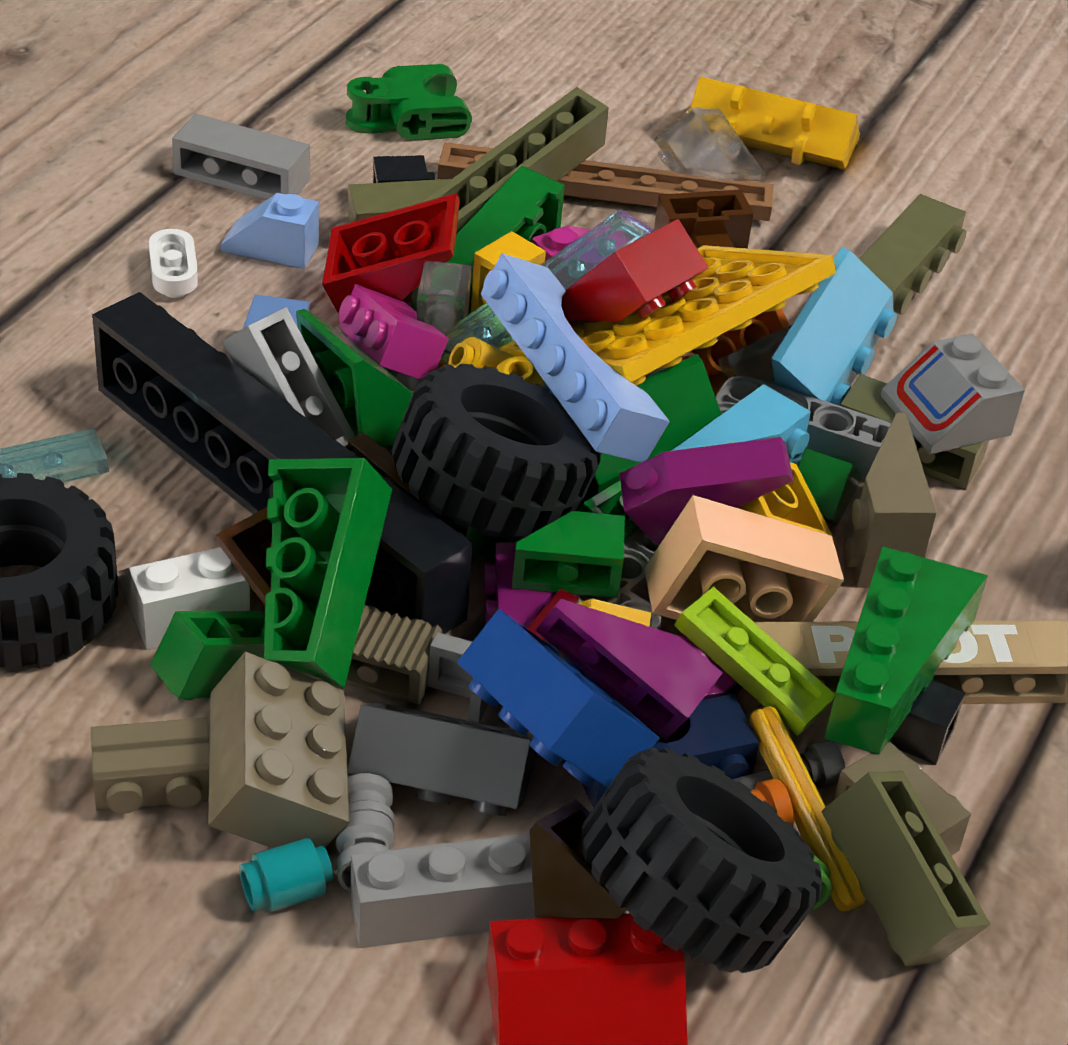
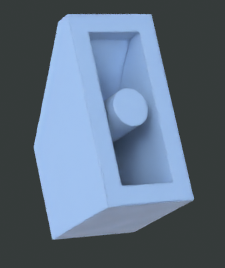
(277, 231)

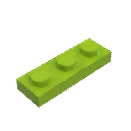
(755, 660)

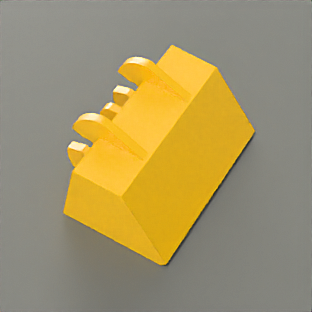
(782, 123)

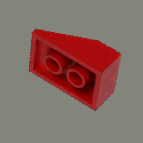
(390, 249)
(637, 278)

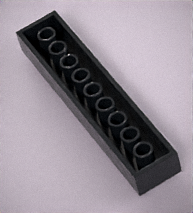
(234, 425)

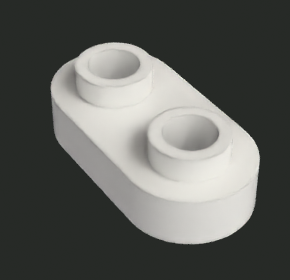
(173, 262)

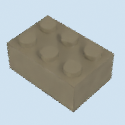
(277, 755)

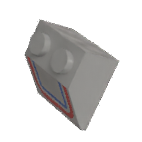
(955, 395)

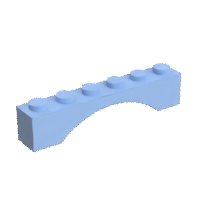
(601, 402)

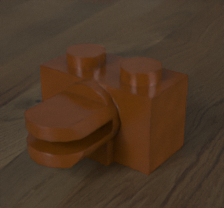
(708, 216)

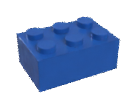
(554, 701)

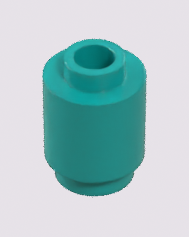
(286, 875)

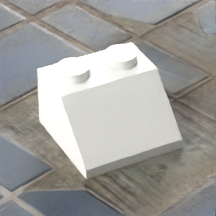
(182, 583)

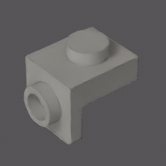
(449, 676)

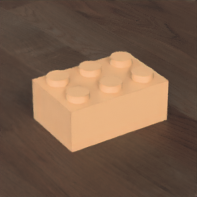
(753, 560)

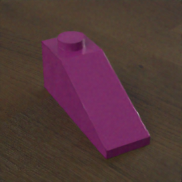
(723, 473)
(639, 665)

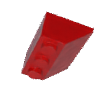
(584, 983)

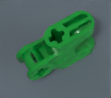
(410, 100)

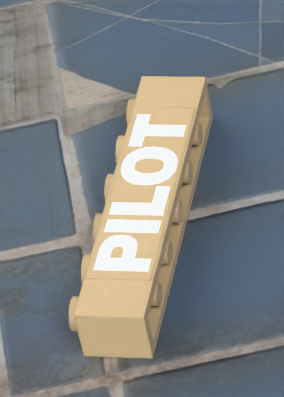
(989, 664)

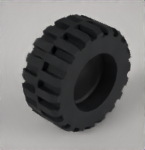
(492, 451)
(78, 580)
(700, 861)

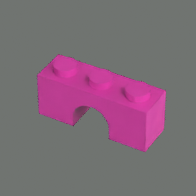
(391, 333)

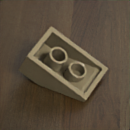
(893, 506)

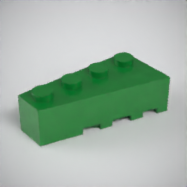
(524, 204)
(321, 561)
(902, 637)

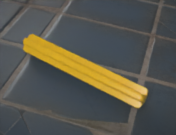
(807, 804)

